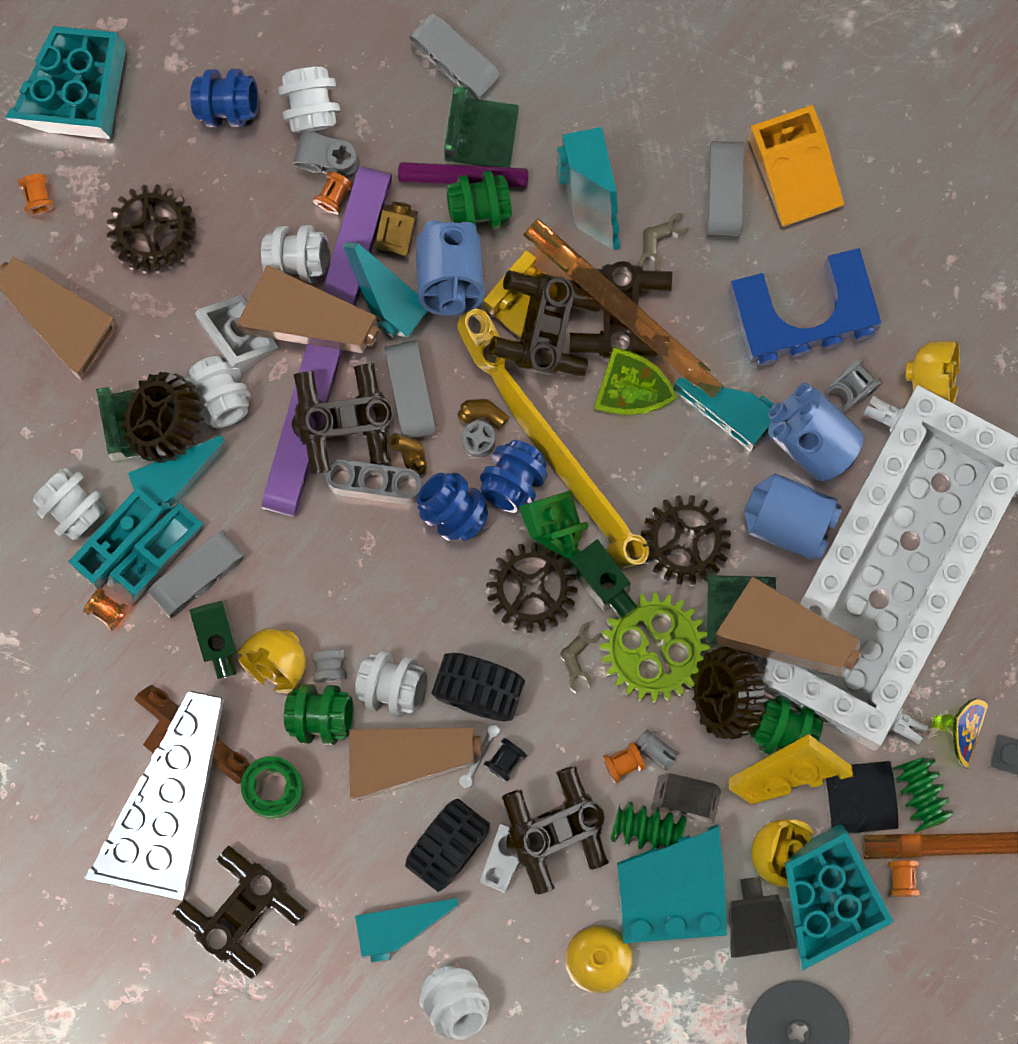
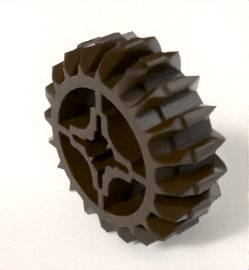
(163, 228)
(171, 418)
(712, 527)
(509, 569)
(729, 693)

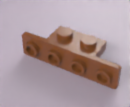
(164, 709)

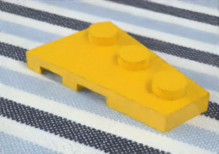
(794, 765)

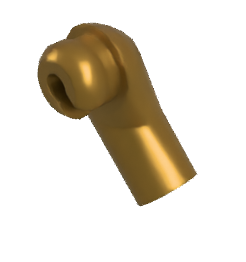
(482, 409)
(411, 451)

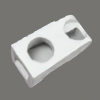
(500, 863)

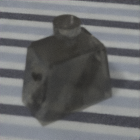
(686, 797)
(757, 923)

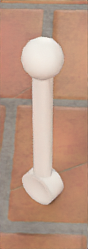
(466, 780)

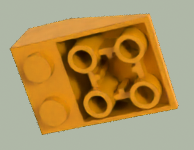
(796, 165)

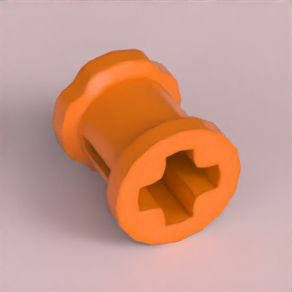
(333, 192)
(35, 194)
(623, 762)
(904, 878)

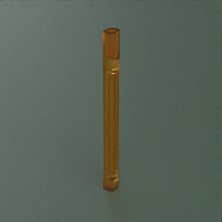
(622, 308)
(921, 845)

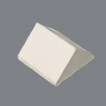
(221, 327)

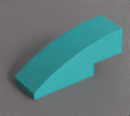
(154, 553)

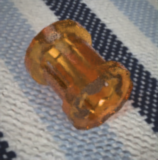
(105, 609)

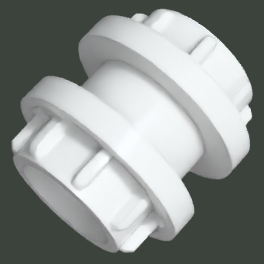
(309, 99)
(296, 254)
(221, 393)
(68, 504)
(389, 683)
(454, 1002)

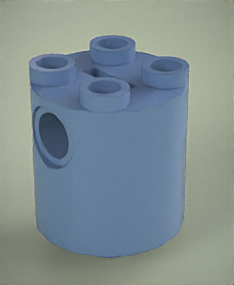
(449, 268)
(815, 433)
(791, 516)

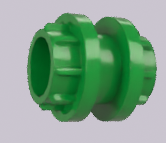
(479, 200)
(318, 714)
(784, 726)
(251, 785)

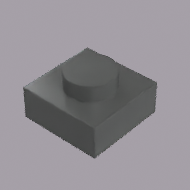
(1005, 755)

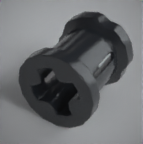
(505, 760)

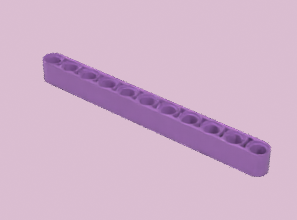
(358, 226)

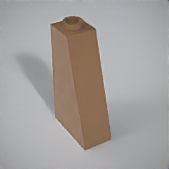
(306, 315)
(61, 318)
(785, 631)
(401, 757)

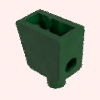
(593, 569)
(210, 621)

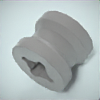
(479, 432)
(329, 666)

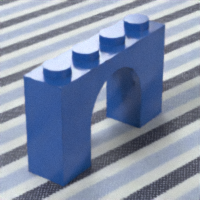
(769, 336)

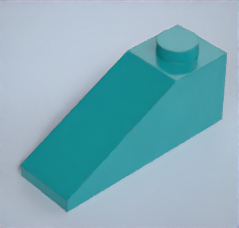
(385, 293)
(733, 410)
(171, 480)
(115, 538)
(395, 928)

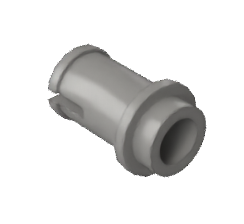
(656, 749)

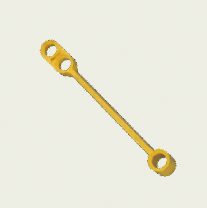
(552, 447)

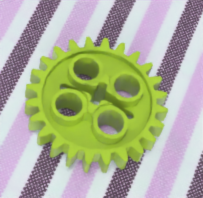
(627, 661)

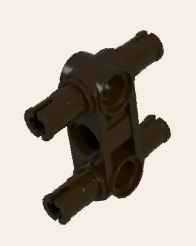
(544, 324)
(612, 326)
(342, 418)
(555, 830)
(240, 912)

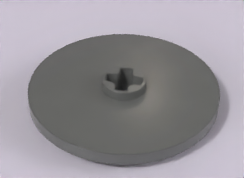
(800, 1004)

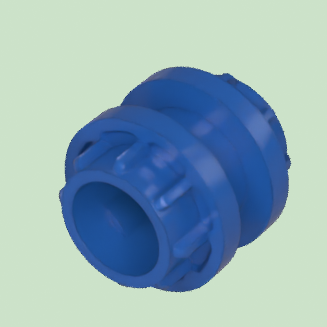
(221, 98)
(515, 472)
(452, 506)

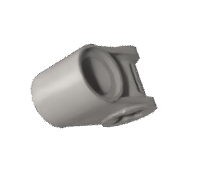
(320, 154)
(853, 385)

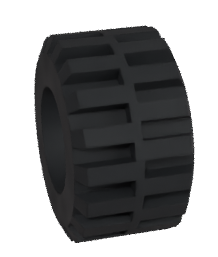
(478, 686)
(447, 844)

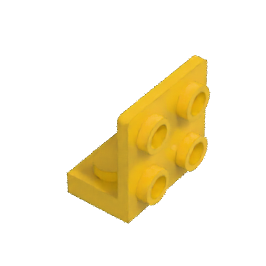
(509, 306)

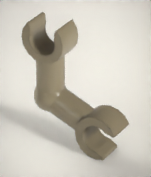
(651, 235)
(569, 657)

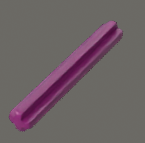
(448, 173)

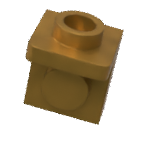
(396, 228)

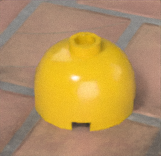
(936, 368)
(274, 656)
(775, 845)
(598, 959)

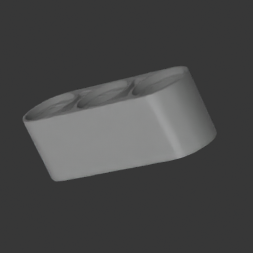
(454, 56)
(725, 188)
(410, 389)
(361, 471)
(196, 574)

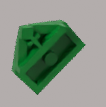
(554, 523)

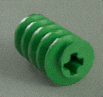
(924, 793)
(647, 828)

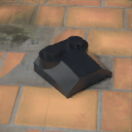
(863, 801)

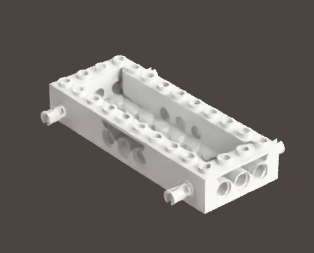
(920, 584)

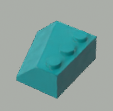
(73, 84)
(590, 184)
(674, 891)
(832, 897)

